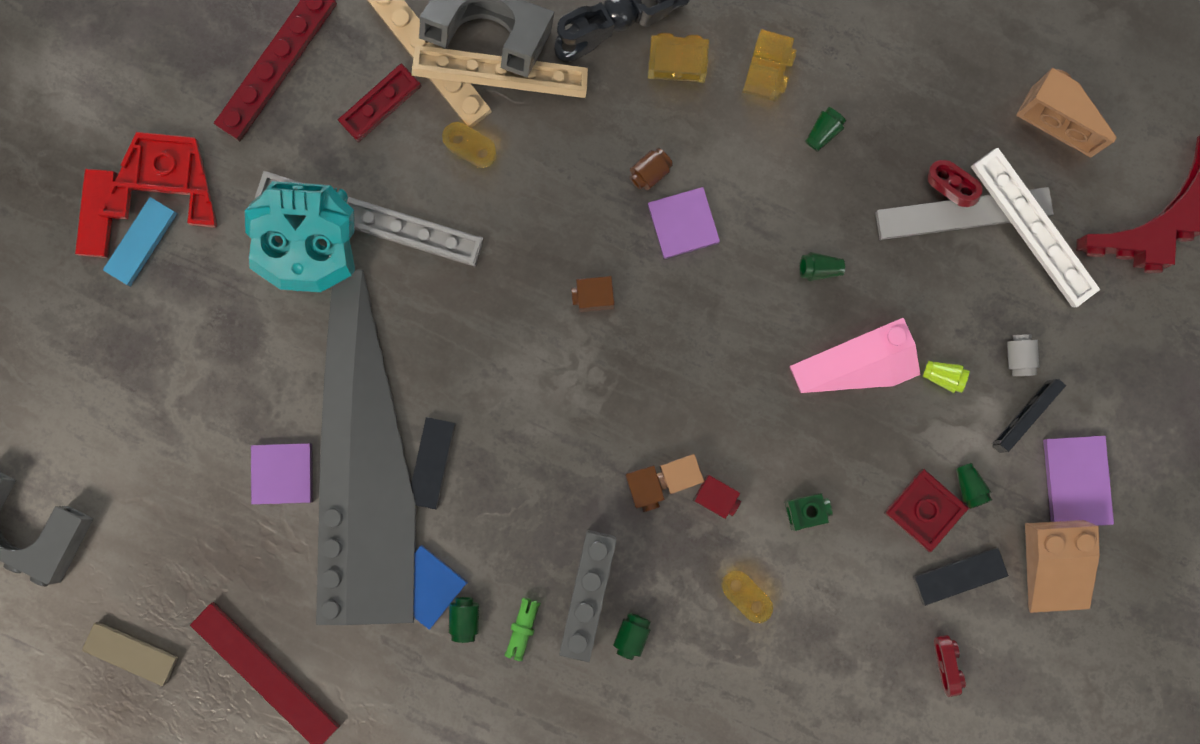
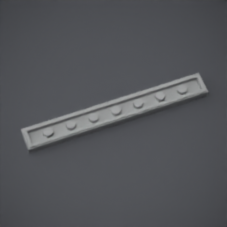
(404, 228)

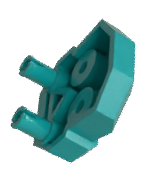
(301, 260)

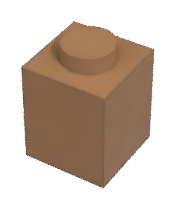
(680, 474)

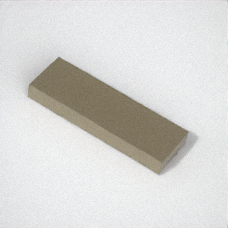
(130, 653)

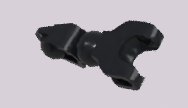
(598, 22)

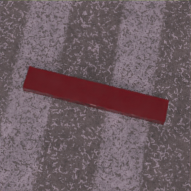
(264, 675)

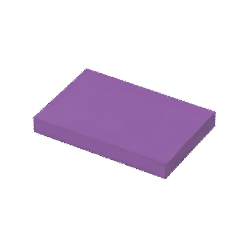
(1078, 479)

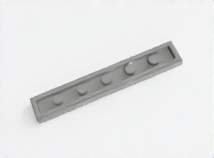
(948, 216)

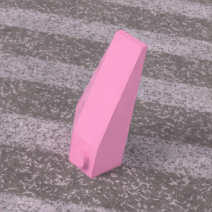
(868, 361)

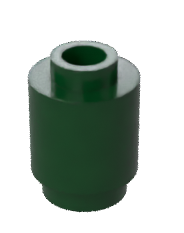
(463, 620)
(632, 636)

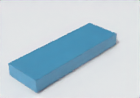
(140, 241)

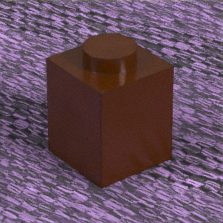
(593, 294)
(645, 488)

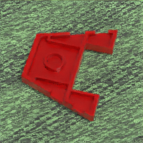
(162, 166)

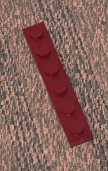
(273, 66)

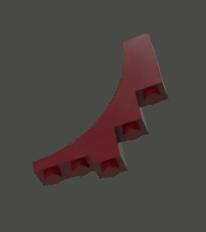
(1155, 241)

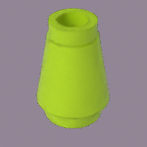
(946, 375)

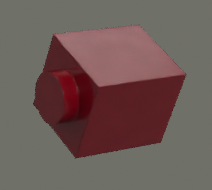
(717, 497)

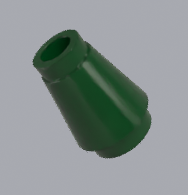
(825, 128)
(820, 266)
(972, 486)

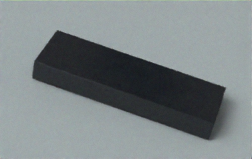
(1028, 415)
(432, 462)
(960, 576)

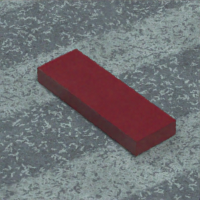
(379, 102)

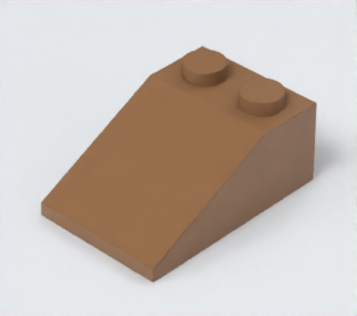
(1067, 113)
(1061, 564)

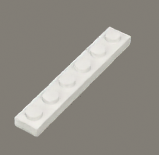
(1035, 227)

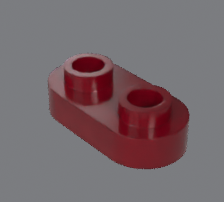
(956, 183)
(946, 654)

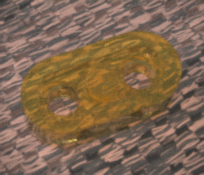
(470, 145)
(747, 596)

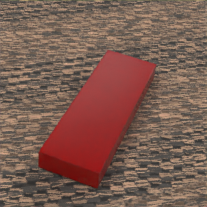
(94, 230)

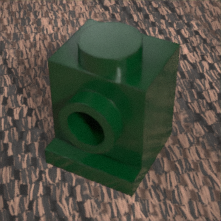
(797, 513)

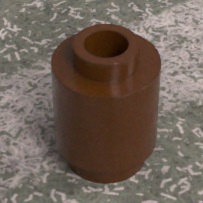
(650, 169)

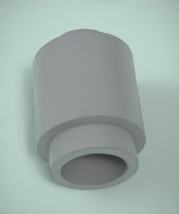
(1023, 355)

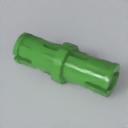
(522, 629)

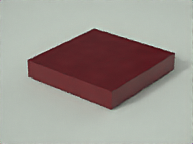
(926, 510)

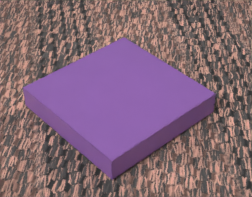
(683, 223)
(281, 474)

